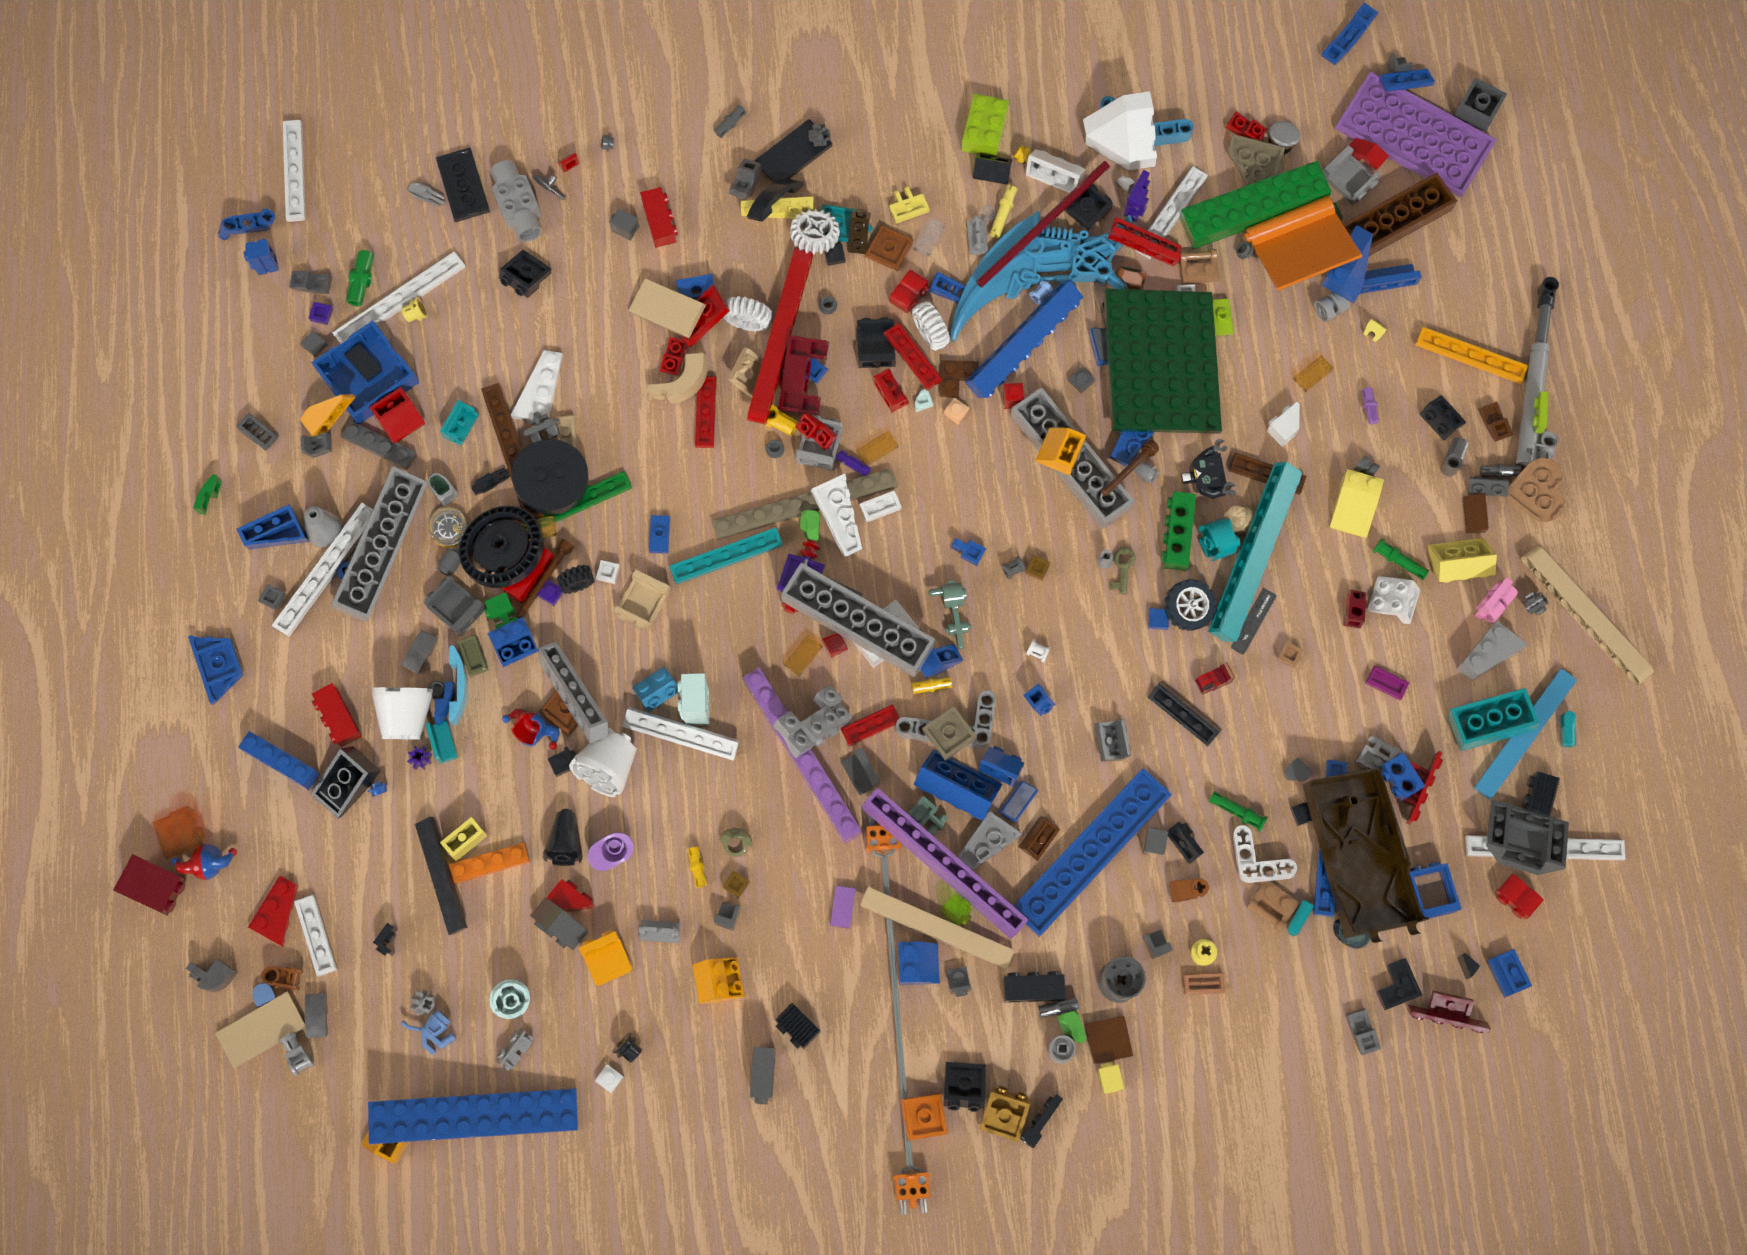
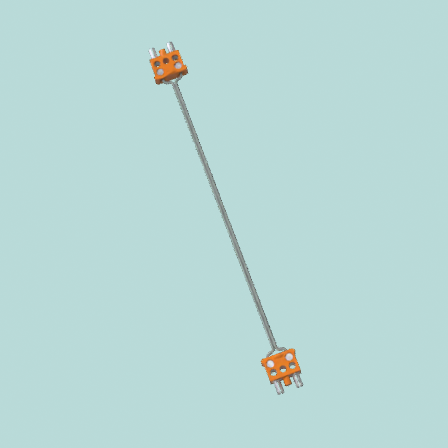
(902, 1181)

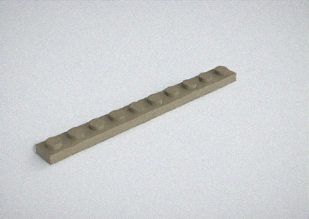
(792, 507)

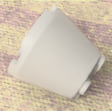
(401, 711)
(605, 763)

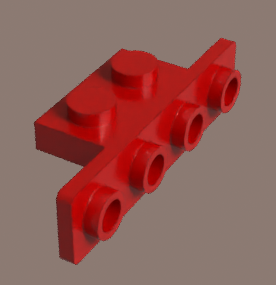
(1428, 779)

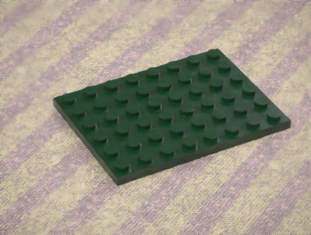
(1162, 361)

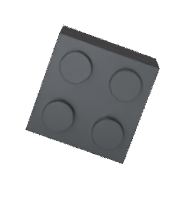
(1480, 104)

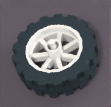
(1207, 610)

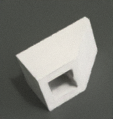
(1285, 426)

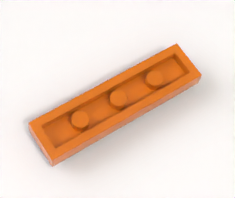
(489, 863)

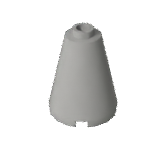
(321, 526)

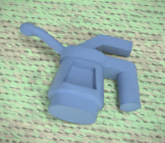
(433, 1027)

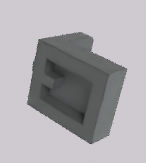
(959, 981)

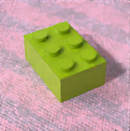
(985, 125)

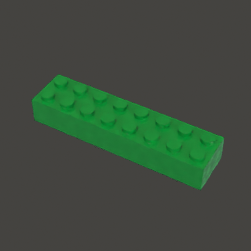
(1253, 204)

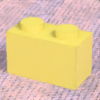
(463, 839)

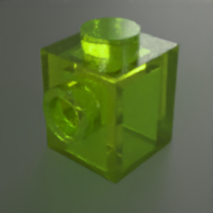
(957, 910)

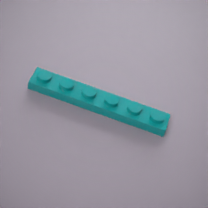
(726, 556)

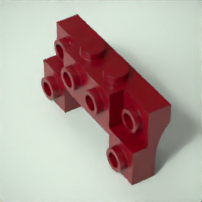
(797, 374)

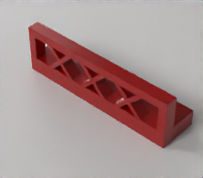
(1143, 244)

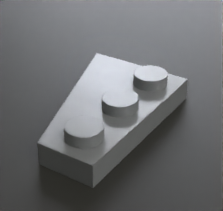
(987, 841)

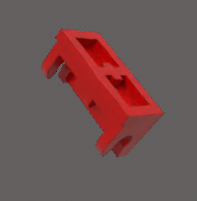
(890, 390)

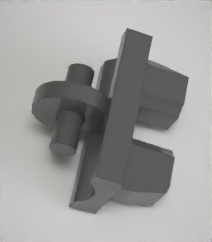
(550, 426)

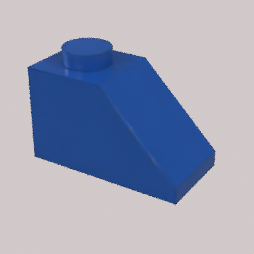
(940, 660)

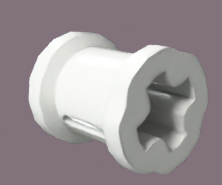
(1038, 651)

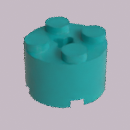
(1218, 539)

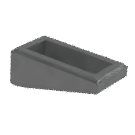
(256, 423)

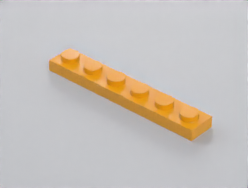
(1471, 355)

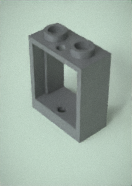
(762, 1075)

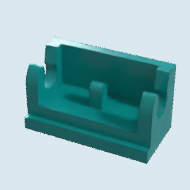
(459, 423)

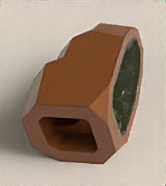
(1132, 277)

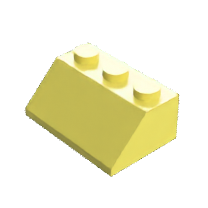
(1462, 560)

